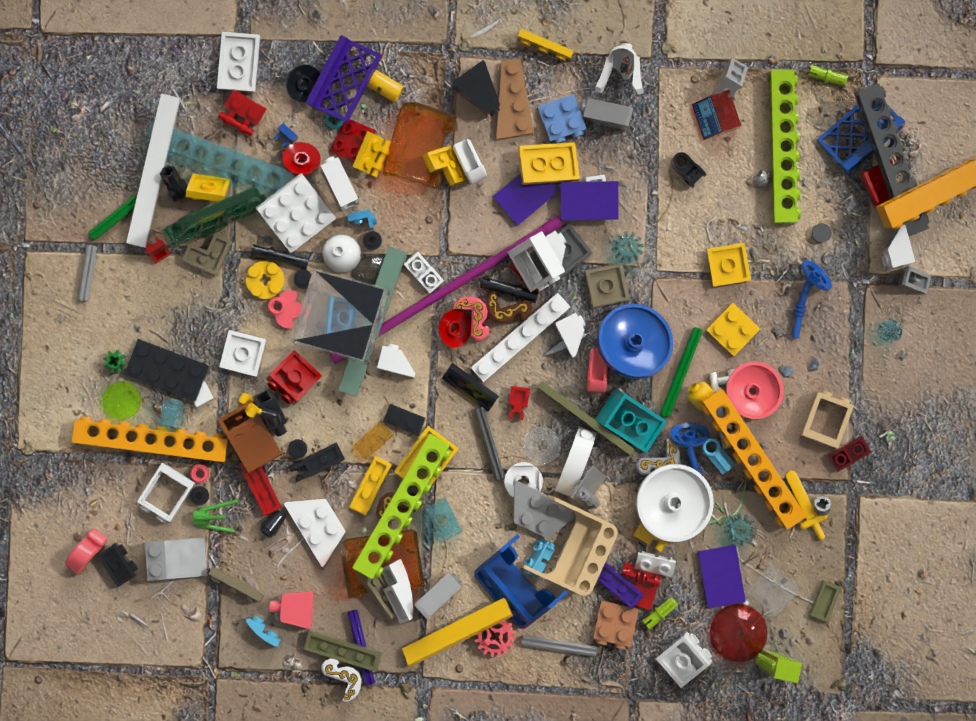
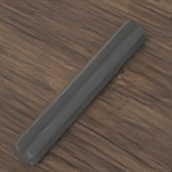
(489, 443)

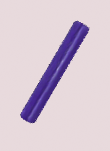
(360, 640)

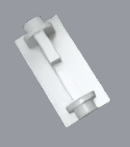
(658, 565)

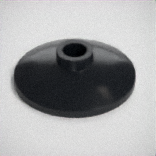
(308, 74)

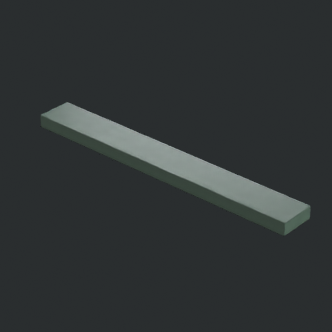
(387, 279)

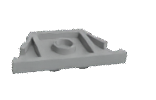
(537, 512)

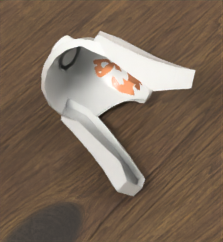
(619, 55)

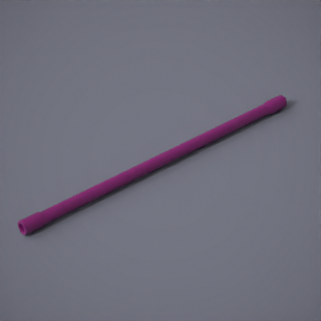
(546, 228)

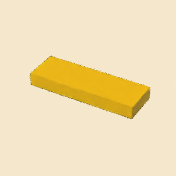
(370, 485)

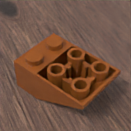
(249, 438)

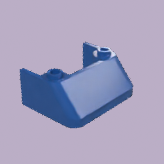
(504, 580)

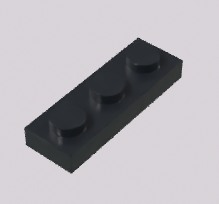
(470, 387)

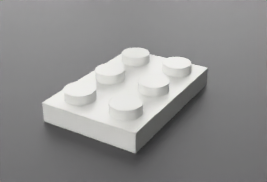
(238, 62)

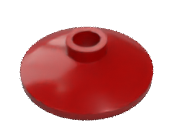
(301, 152)
(460, 328)

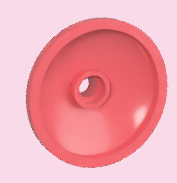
(767, 389)

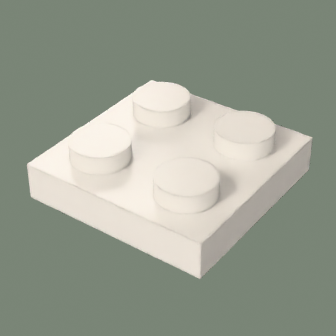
(242, 353)

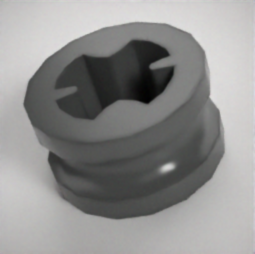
(818, 510)

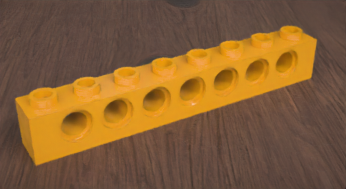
(82, 436)
(794, 512)

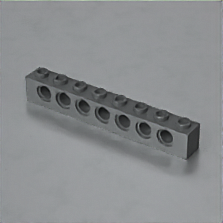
(882, 153)

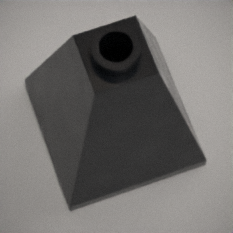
(478, 88)

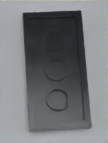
(167, 370)

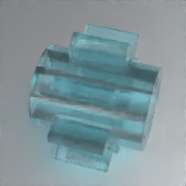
(890, 330)

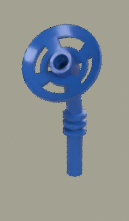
(813, 278)
(690, 440)

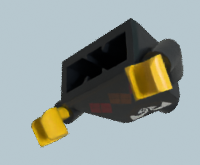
(268, 408)

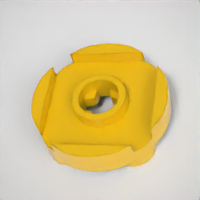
(258, 288)

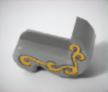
(644, 465)

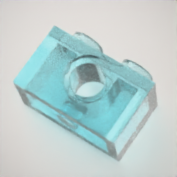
(173, 413)
(452, 527)

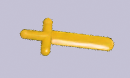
(812, 518)

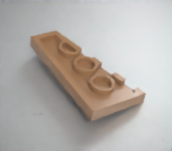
(514, 112)

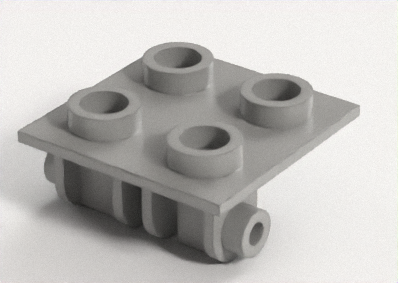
(585, 491)

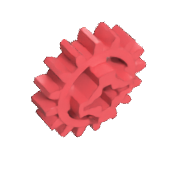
(502, 646)

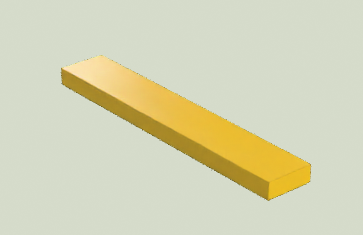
(457, 632)

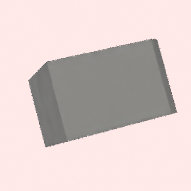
(914, 280)

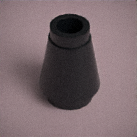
(272, 524)

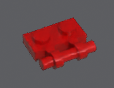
(244, 107)

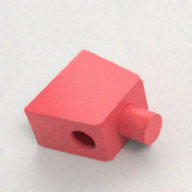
(295, 608)

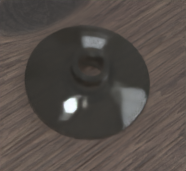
(366, 264)

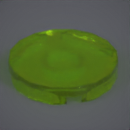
(122, 400)

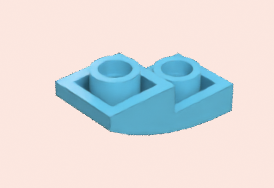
(258, 627)

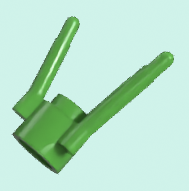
(203, 518)

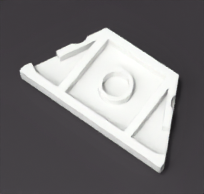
(318, 526)

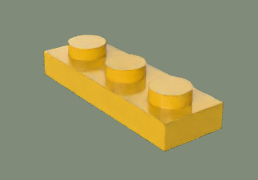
(544, 45)

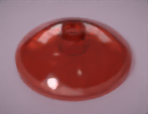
(728, 622)

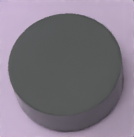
(821, 233)

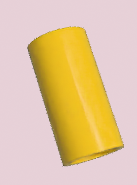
(385, 86)

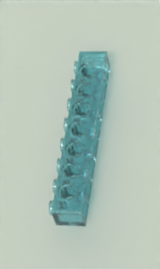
(231, 156)

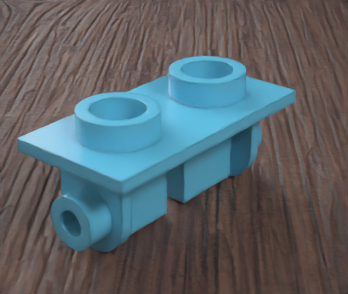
(541, 550)

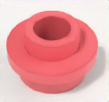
(204, 478)

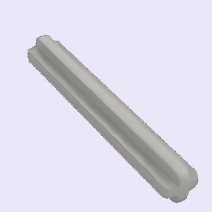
(557, 645)

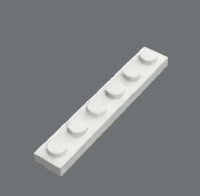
(520, 337)

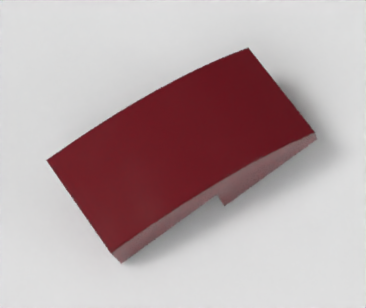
(849, 453)

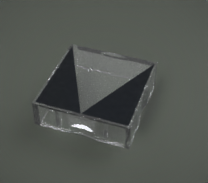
(340, 316)

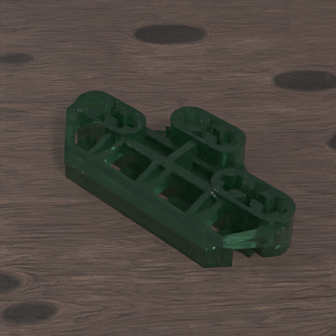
(213, 217)

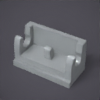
(732, 77)

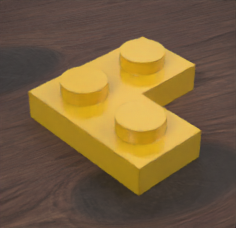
(445, 159)

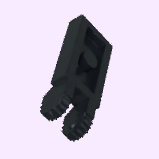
(319, 461)

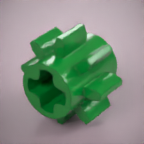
(120, 362)

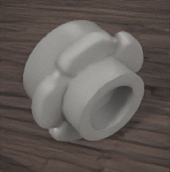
(761, 178)

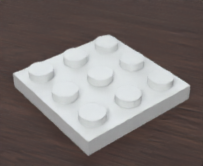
(296, 213)

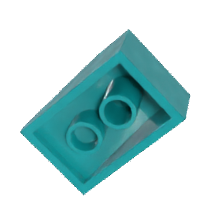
(630, 420)

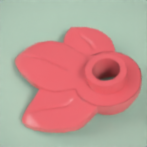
(289, 308)

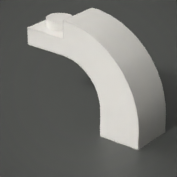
(576, 461)

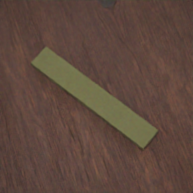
(586, 418)

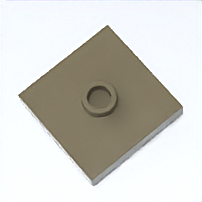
(607, 285)

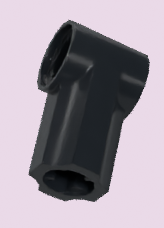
(175, 184)

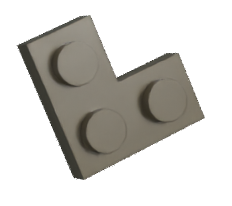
(210, 259)

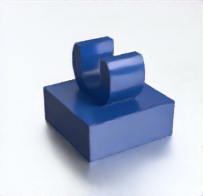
(287, 133)

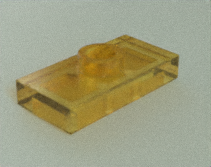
(373, 440)

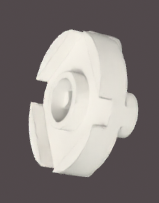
(523, 469)

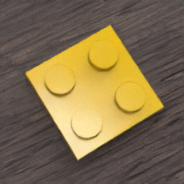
(207, 188)
(728, 264)
(733, 329)

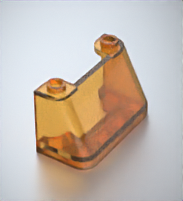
(416, 133)
(406, 550)

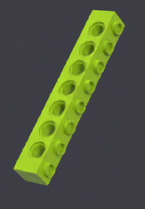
(776, 79)
(431, 445)
(779, 666)

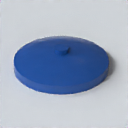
(635, 341)

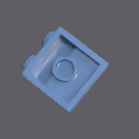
(562, 119)

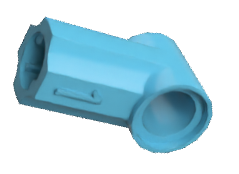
(718, 456)

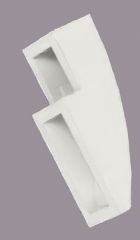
(398, 590)

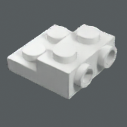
(685, 659)

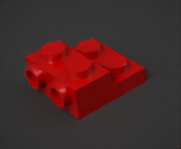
(293, 378)

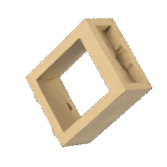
(820, 438)

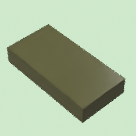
(825, 601)

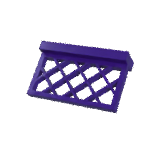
(329, 76)

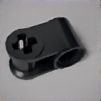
(688, 169)

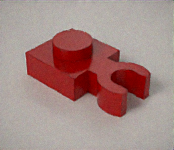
(518, 398)

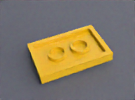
(548, 163)
(406, 463)

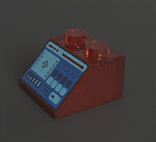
(716, 115)

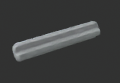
(87, 273)

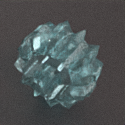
(623, 252)
(739, 522)

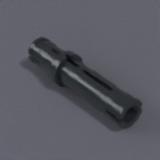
(257, 251)
(518, 292)

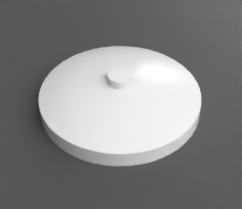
(674, 502)

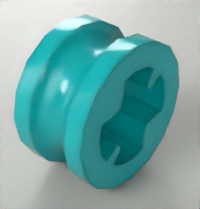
(330, 124)

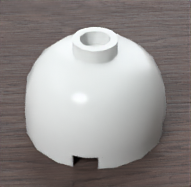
(341, 253)

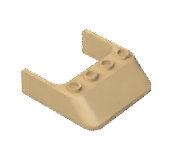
(582, 552)

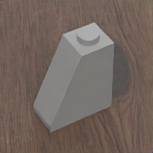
(607, 114)
(438, 594)

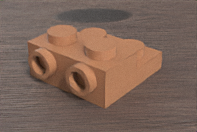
(615, 624)

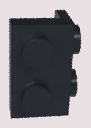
(118, 564)

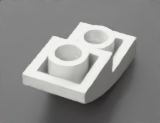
(423, 272)

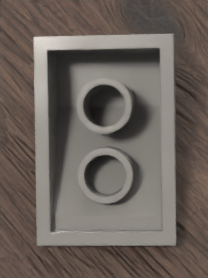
(176, 559)

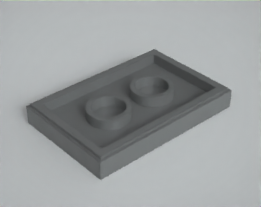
(575, 253)

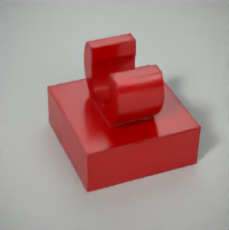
(158, 250)

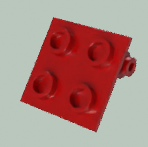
(350, 140)
(644, 581)

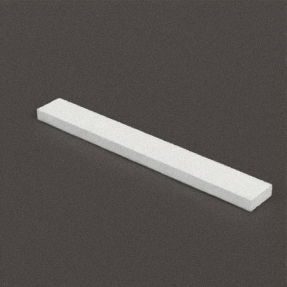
(154, 163)

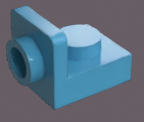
(359, 217)

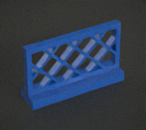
(861, 152)

